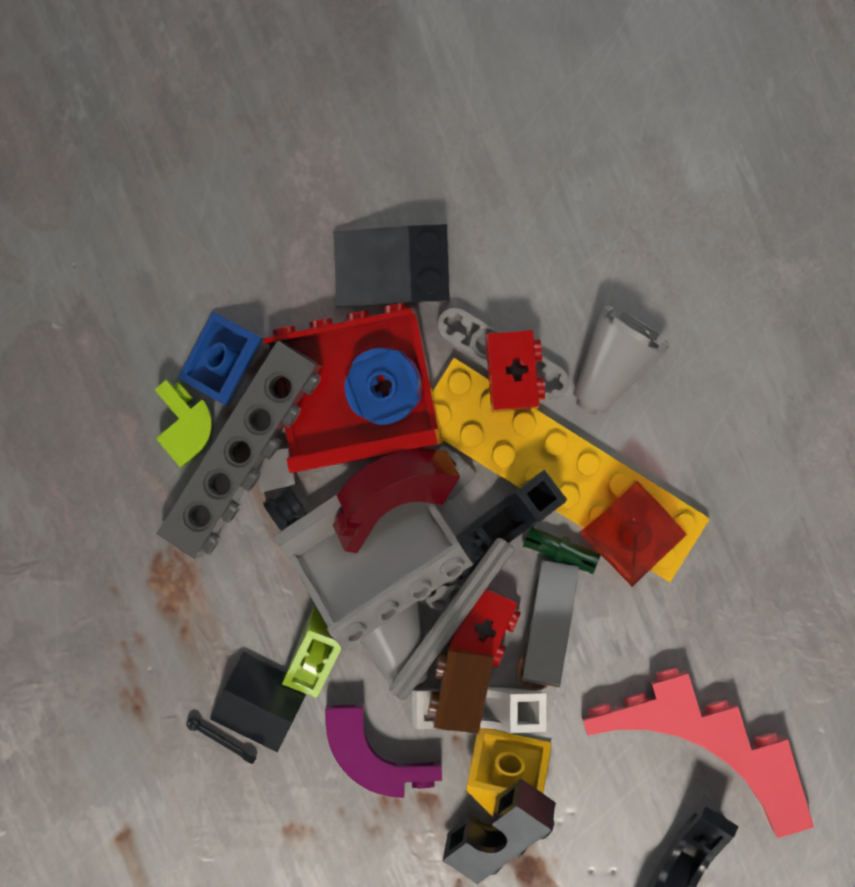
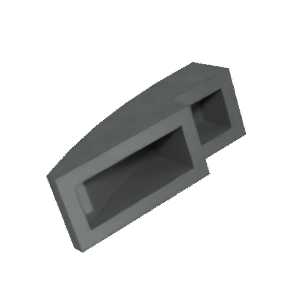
(550, 623)

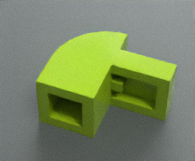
(192, 430)

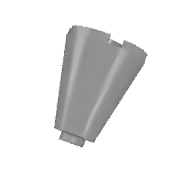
(615, 360)
(395, 643)

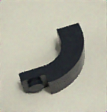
(510, 517)
(693, 850)

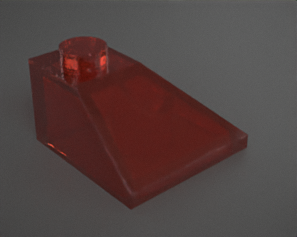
(633, 532)

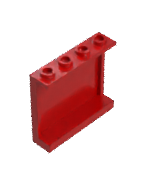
(327, 427)

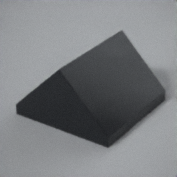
(258, 702)

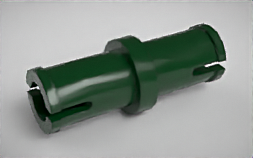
(561, 550)

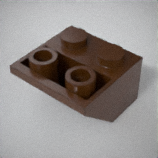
(462, 690)

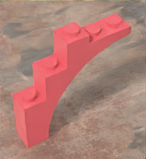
(674, 711)

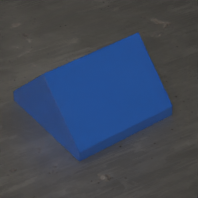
(220, 359)

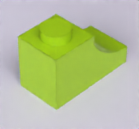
(312, 657)

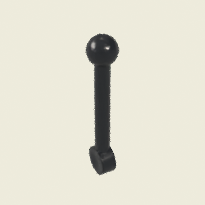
(194, 724)

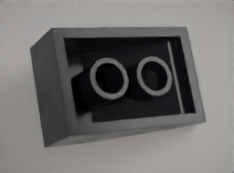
(392, 266)

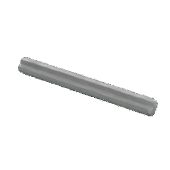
(451, 619)

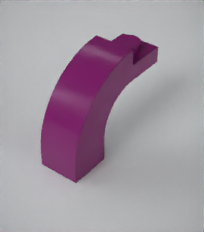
(363, 764)

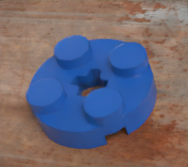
(364, 375)

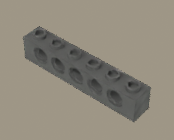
(181, 525)

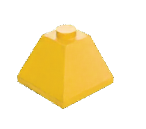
(502, 760)

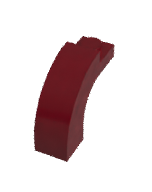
(388, 483)

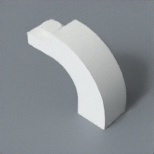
(504, 709)

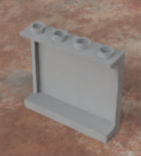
(397, 565)

